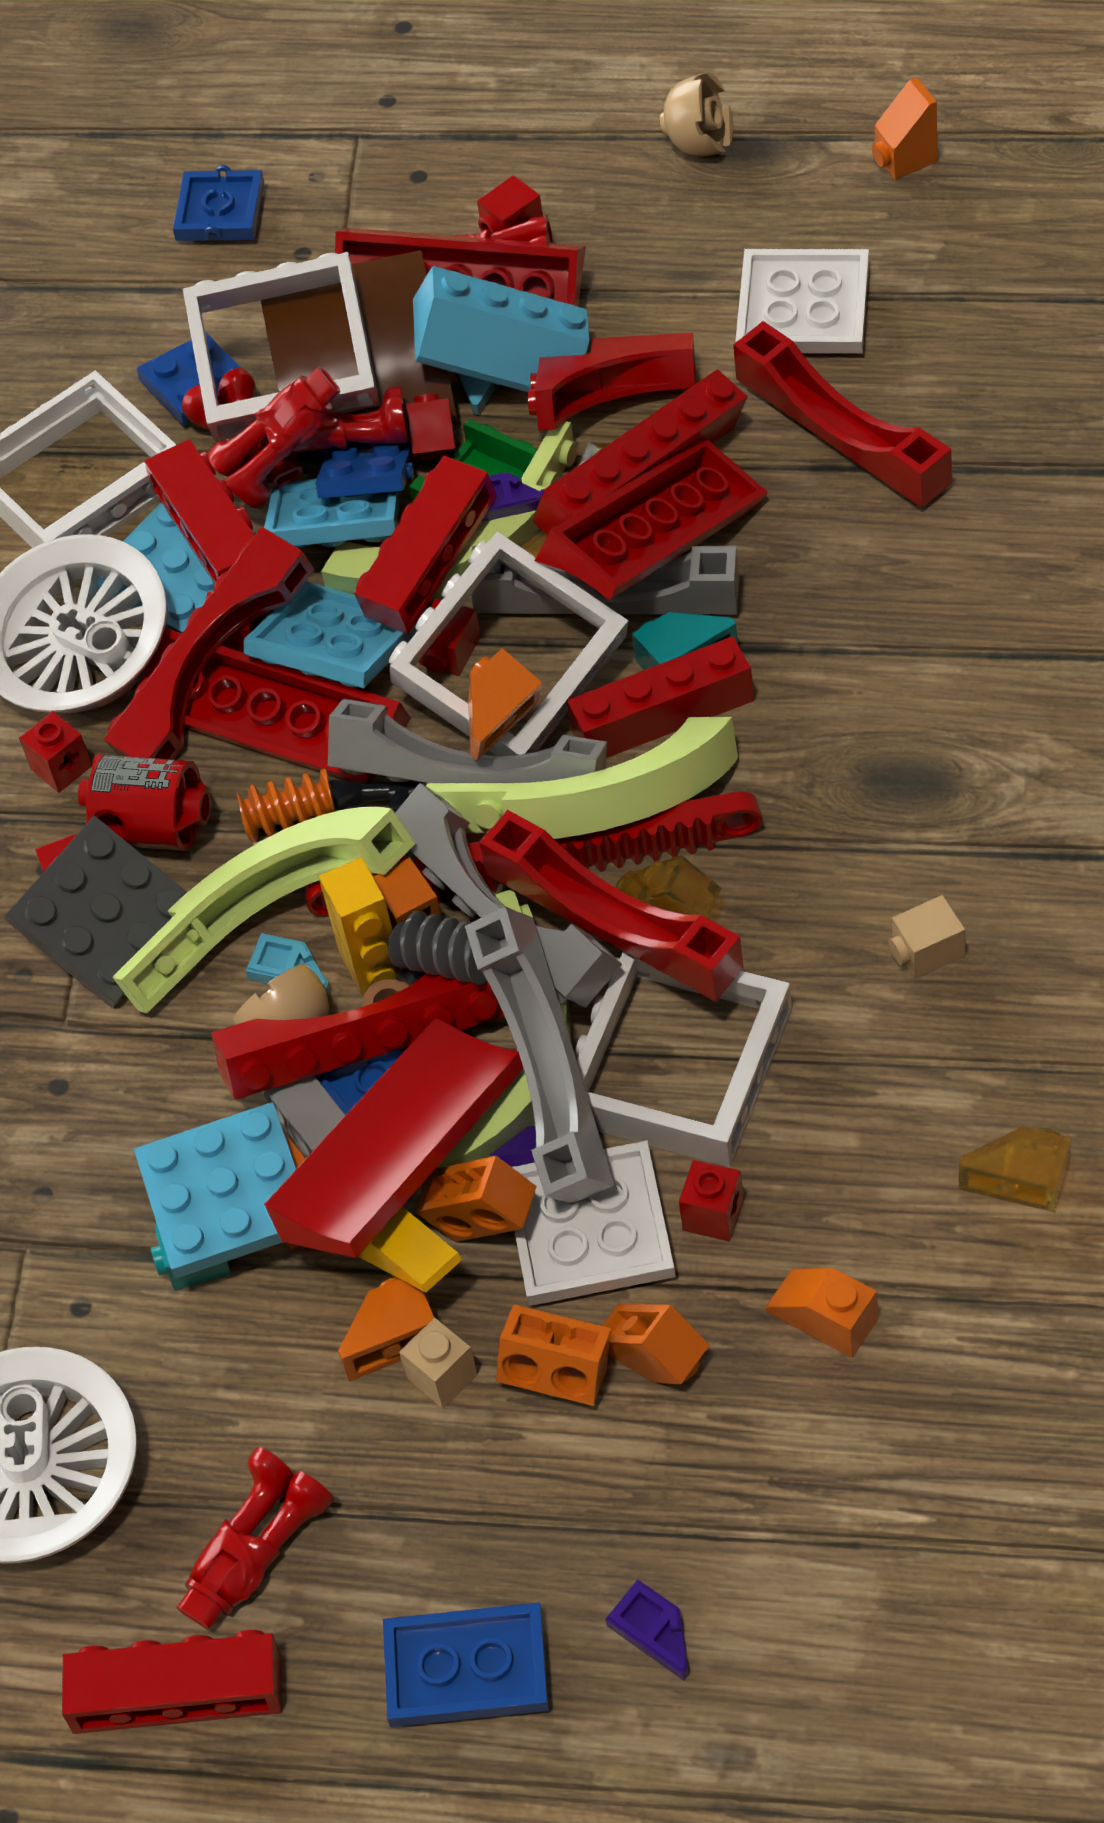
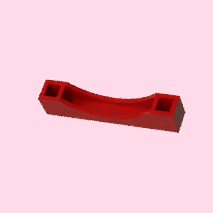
(702, 411)
(897, 455)
(258, 581)
(675, 943)
(279, 1052)

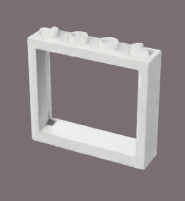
(356, 391)
(55, 419)
(458, 589)
(671, 1132)

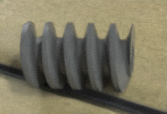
(434, 947)

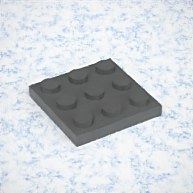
(96, 907)

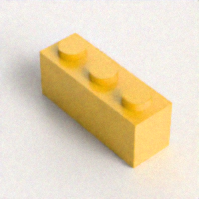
(359, 922)

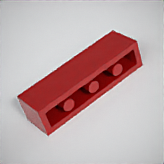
(200, 506)
(425, 544)
(663, 697)
(171, 1682)

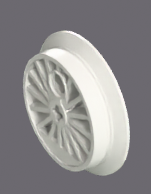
(58, 644)
(45, 1455)

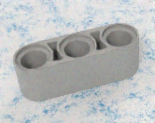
(305, 1111)

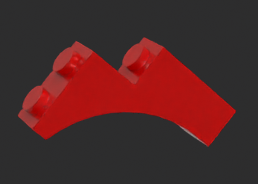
(611, 371)

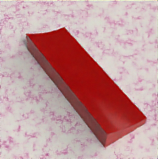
(527, 266)
(652, 519)
(270, 707)
(391, 1140)

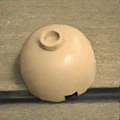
(696, 117)
(292, 996)

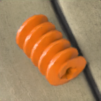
(285, 806)

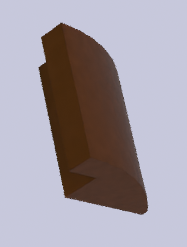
(314, 331)

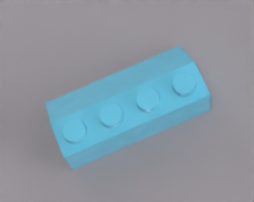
(492, 328)

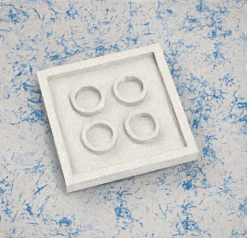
(806, 296)
(598, 1241)

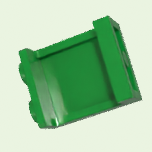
(488, 451)

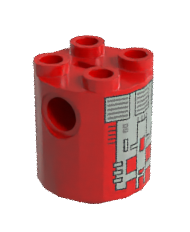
(147, 800)

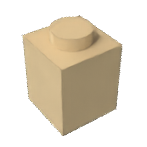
(927, 937)
(438, 1363)

